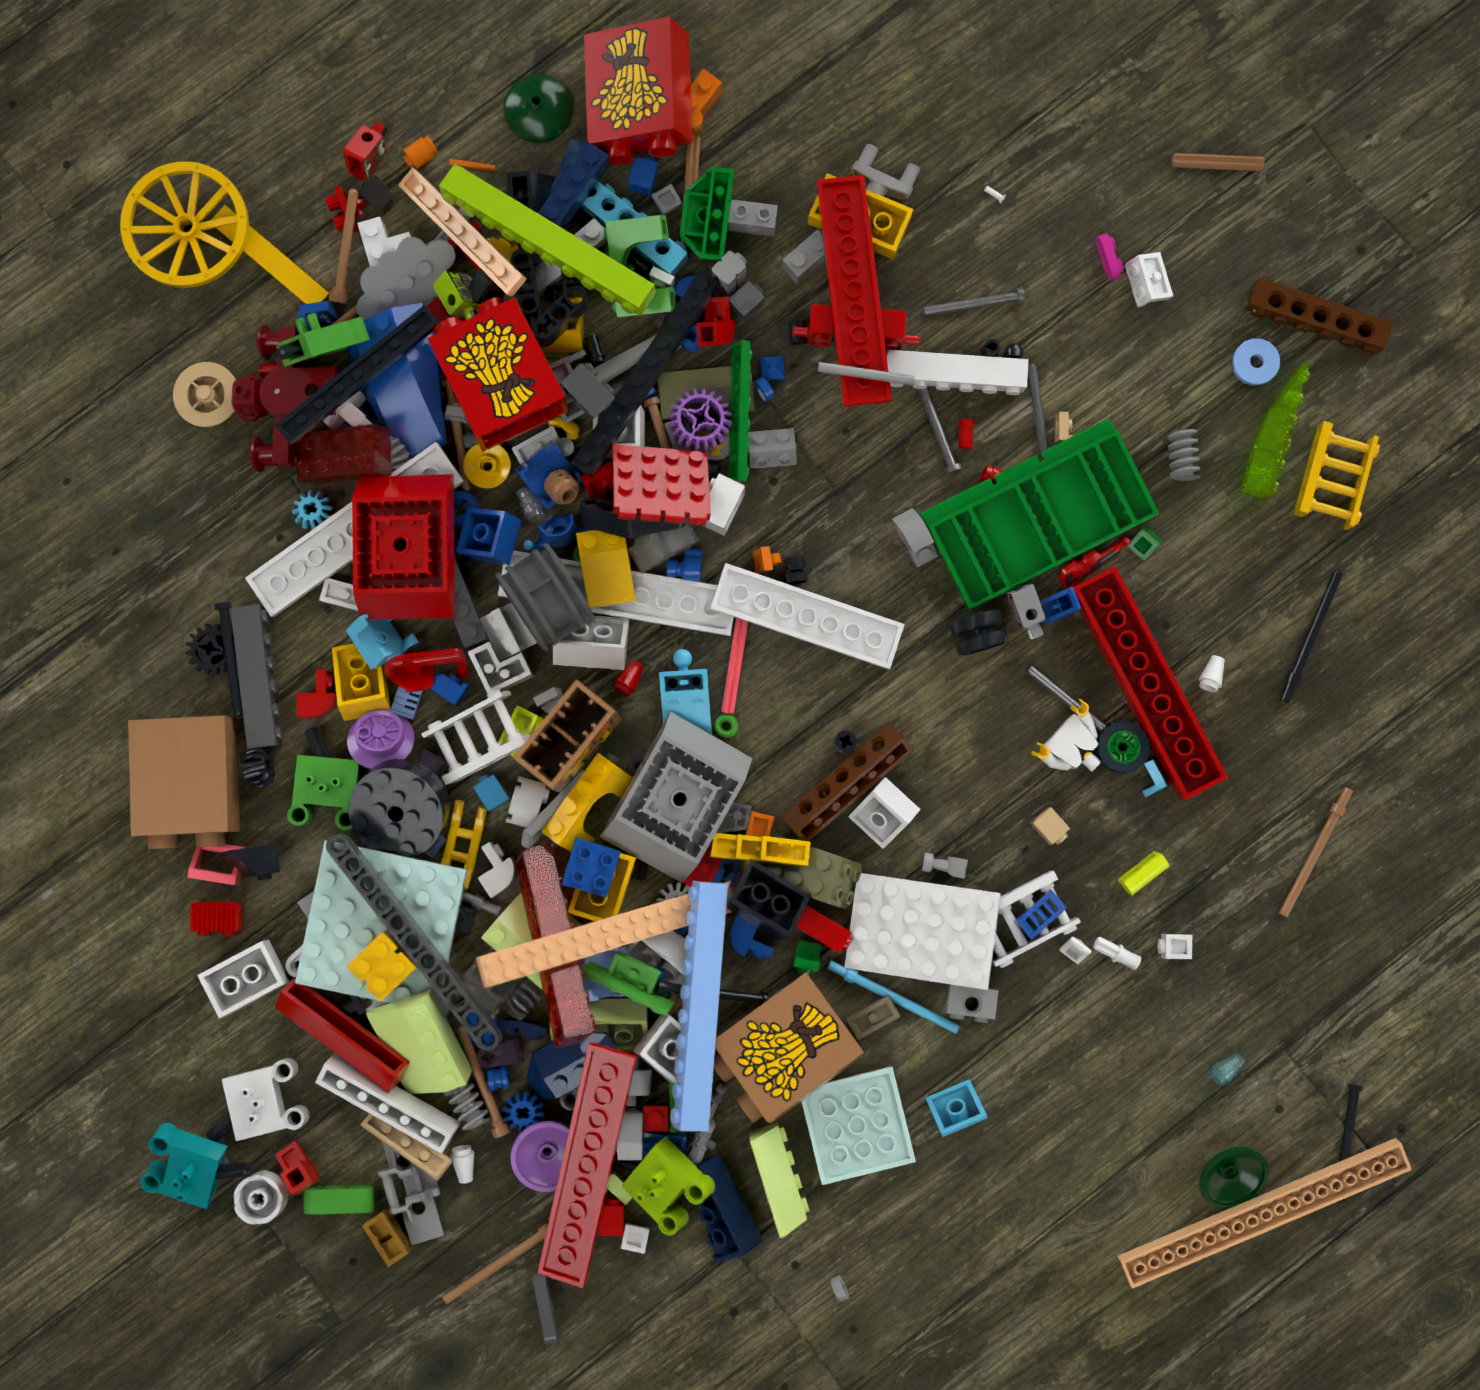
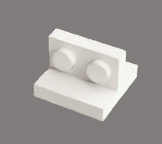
(507, 631)

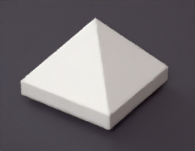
(1075, 950)

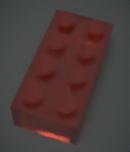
(343, 454)

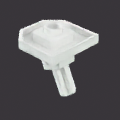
(349, 412)

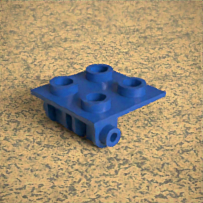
(591, 867)

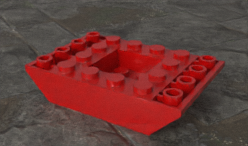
(421, 577)

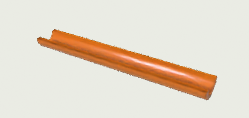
(472, 165)

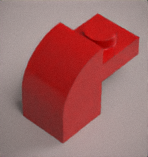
(718, 326)
(320, 703)
(298, 1170)

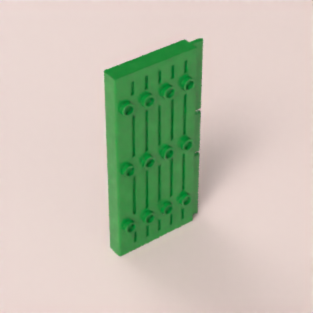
(1039, 514)

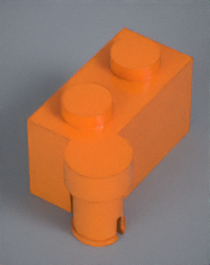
(704, 93)

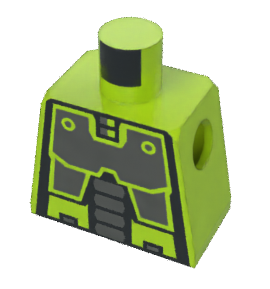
(456, 294)

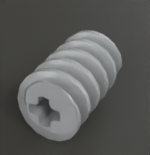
(1182, 455)
(468, 1106)

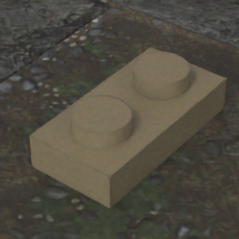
(873, 1017)

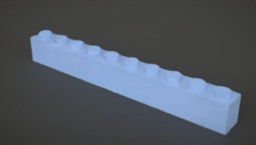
(699, 1006)

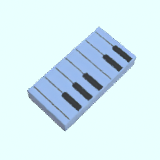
(406, 703)

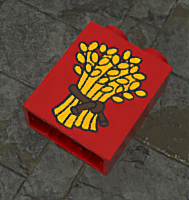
(638, 89)
(497, 372)

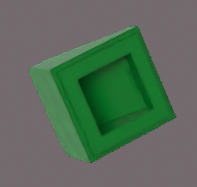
(1144, 543)

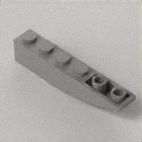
(613, 372)

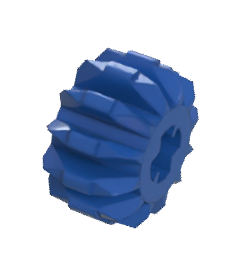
(521, 1103)

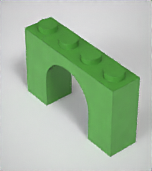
(622, 238)

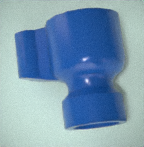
(689, 568)

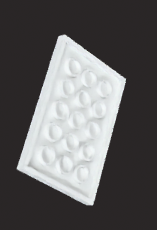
(923, 931)

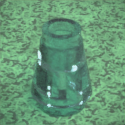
(1226, 1069)

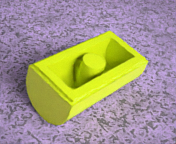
(1143, 872)

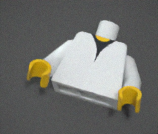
(1072, 742)

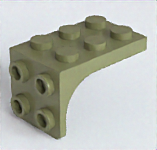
(825, 878)

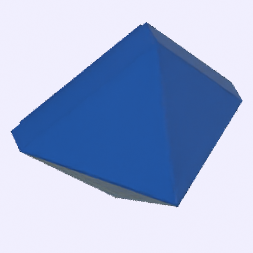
(772, 368)

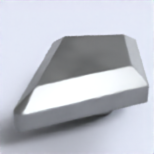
(735, 819)

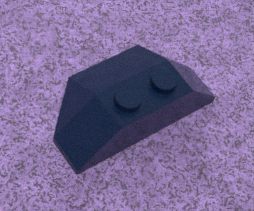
(559, 1070)

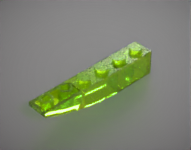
(1273, 439)

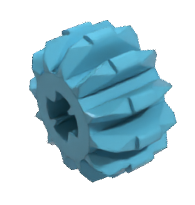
(312, 501)

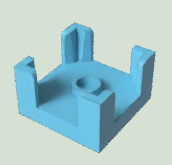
(378, 640)

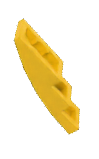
(760, 849)

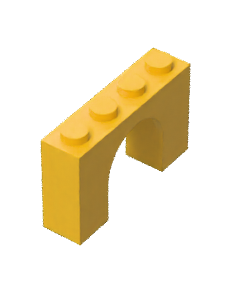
(597, 780)

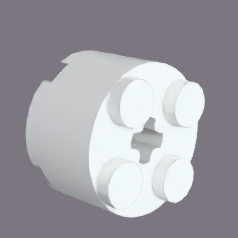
(527, 801)
(246, 1197)

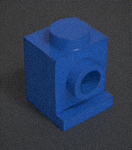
(449, 688)

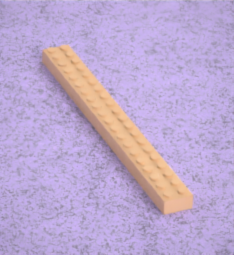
(584, 941)
(1264, 1212)

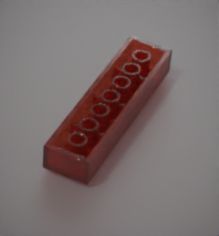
(547, 915)

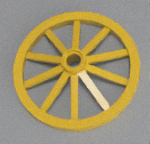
(181, 221)

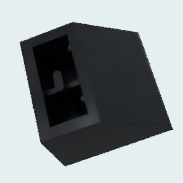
(529, 188)

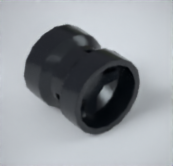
(795, 570)

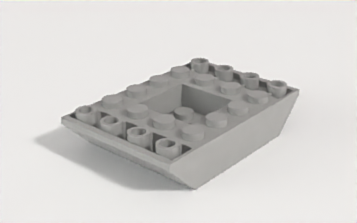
(648, 820)

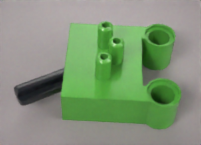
(320, 340)
(322, 781)

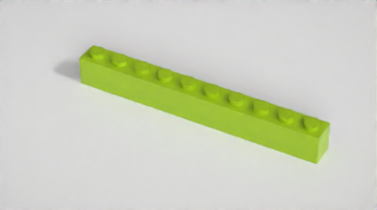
(547, 240)

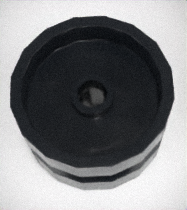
(978, 630)

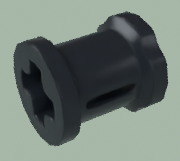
(852, 739)

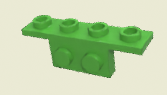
(632, 980)

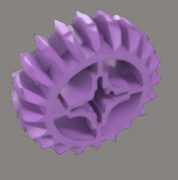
(709, 425)

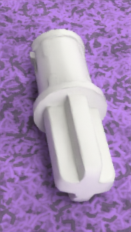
(1117, 953)

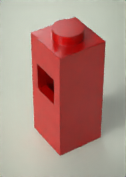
(824, 929)

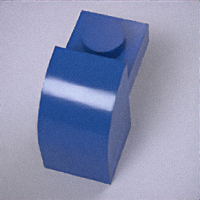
(742, 939)

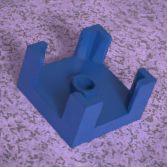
(540, 465)

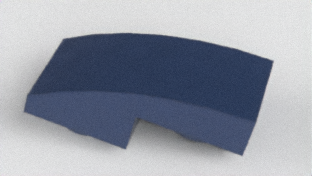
(529, 1028)

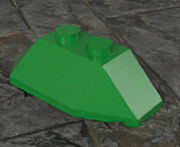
(707, 213)

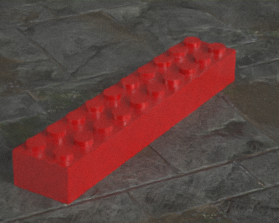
(1148, 684)

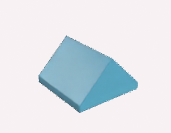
(956, 1108)

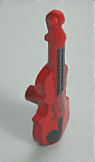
(1078, 570)

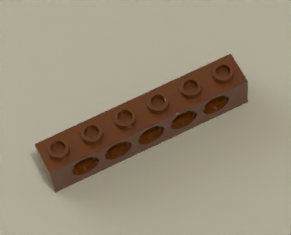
(1376, 328)
(847, 783)

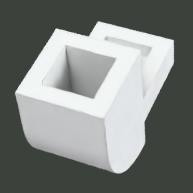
(503, 873)

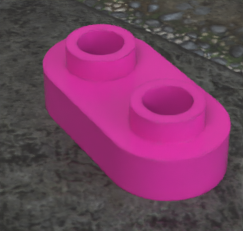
(1106, 248)

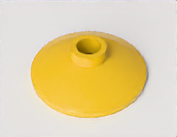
(476, 460)

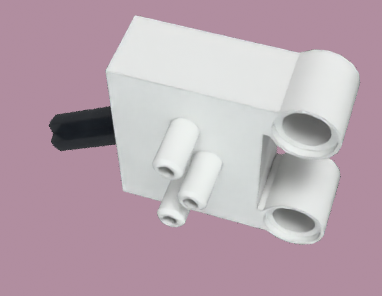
(257, 1103)

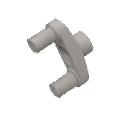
(880, 182)

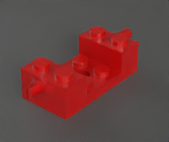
(821, 328)

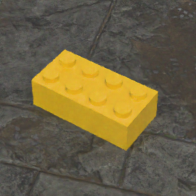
(886, 218)

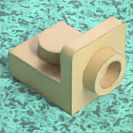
(1063, 426)

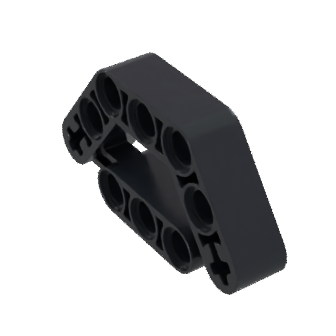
(563, 304)
(599, 516)

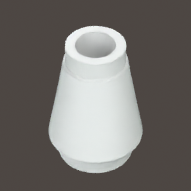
(1212, 674)
(463, 1162)

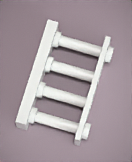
(476, 760)
(1025, 896)

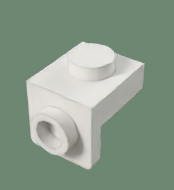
(1175, 946)

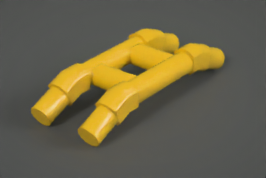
(474, 835)

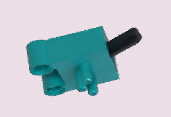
(192, 1166)

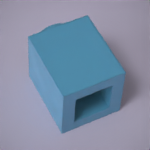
(491, 792)

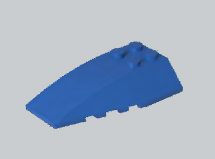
(408, 391)

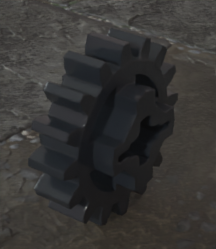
(210, 658)

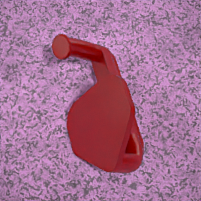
(416, 669)

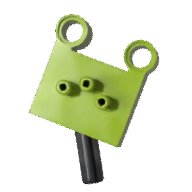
(661, 1180)

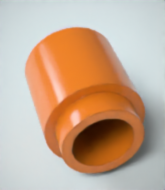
(419, 152)

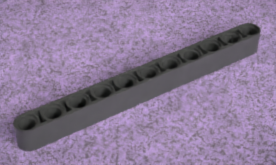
(402, 937)

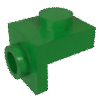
(807, 956)

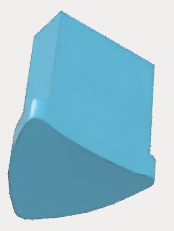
(1157, 775)

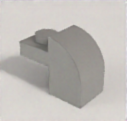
(915, 536)
(631, 1135)

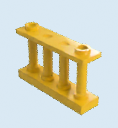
(1318, 459)

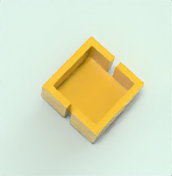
(382, 966)

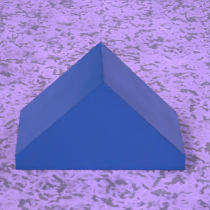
(1060, 605)

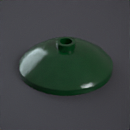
(541, 121)
(1234, 1177)

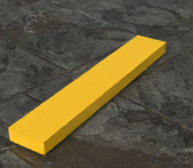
(275, 262)

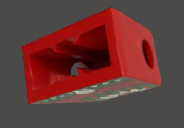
(365, 151)

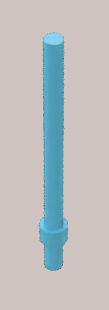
(851, 976)

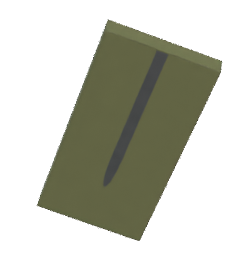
(712, 379)

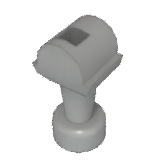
(953, 866)

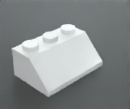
(596, 645)
(662, 951)

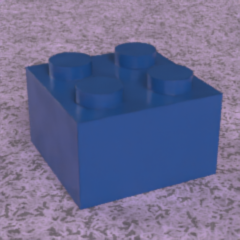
(488, 536)

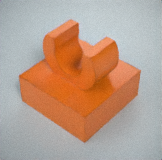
(765, 560)

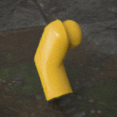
(570, 427)

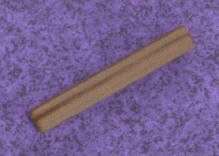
(1217, 162)

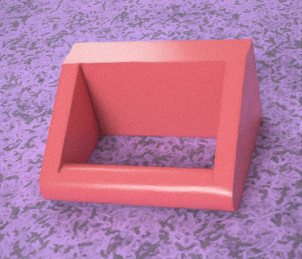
(214, 876)

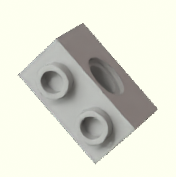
(752, 218)
(985, 1006)

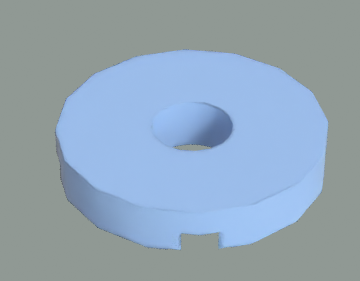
(1265, 352)

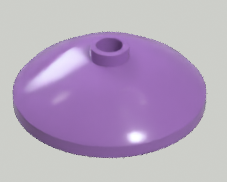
(529, 1161)

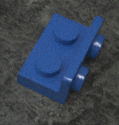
(323, 311)

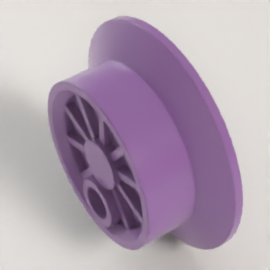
(379, 738)

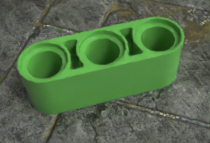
(339, 1199)

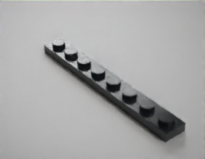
(357, 375)

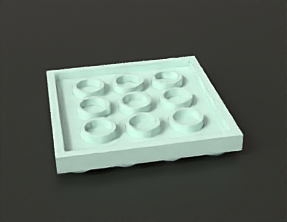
(858, 1126)

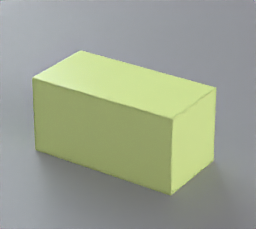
(615, 1186)

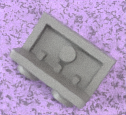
(772, 448)

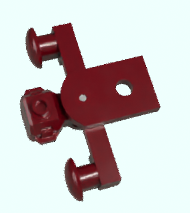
(277, 394)

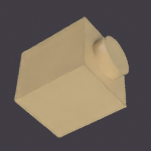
(1050, 826)

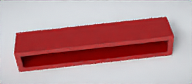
(342, 1035)

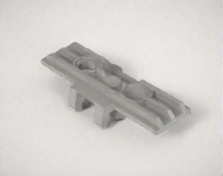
(418, 1187)

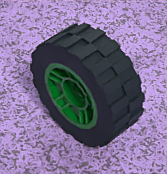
(1132, 737)

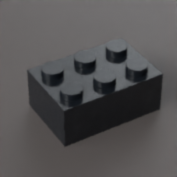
(766, 899)

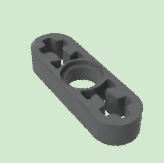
(546, 1309)

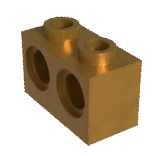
(387, 1237)

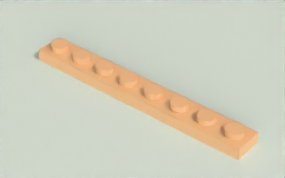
(462, 232)

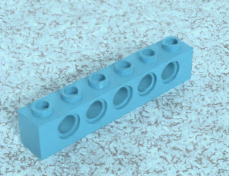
(593, 206)

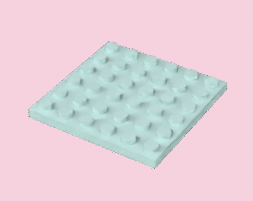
(345, 924)

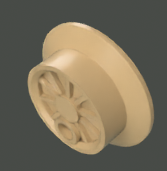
(204, 394)

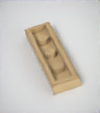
(413, 1150)

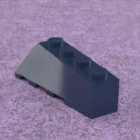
(576, 178)
(726, 1215)

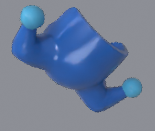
(557, 532)

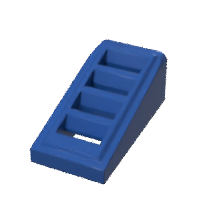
(1021, 920)

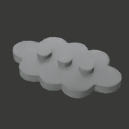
(404, 275)

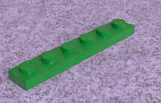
(739, 408)

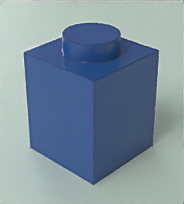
(643, 175)

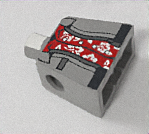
(1019, 602)

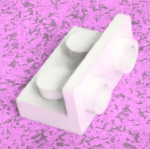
(1148, 278)

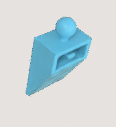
(685, 699)

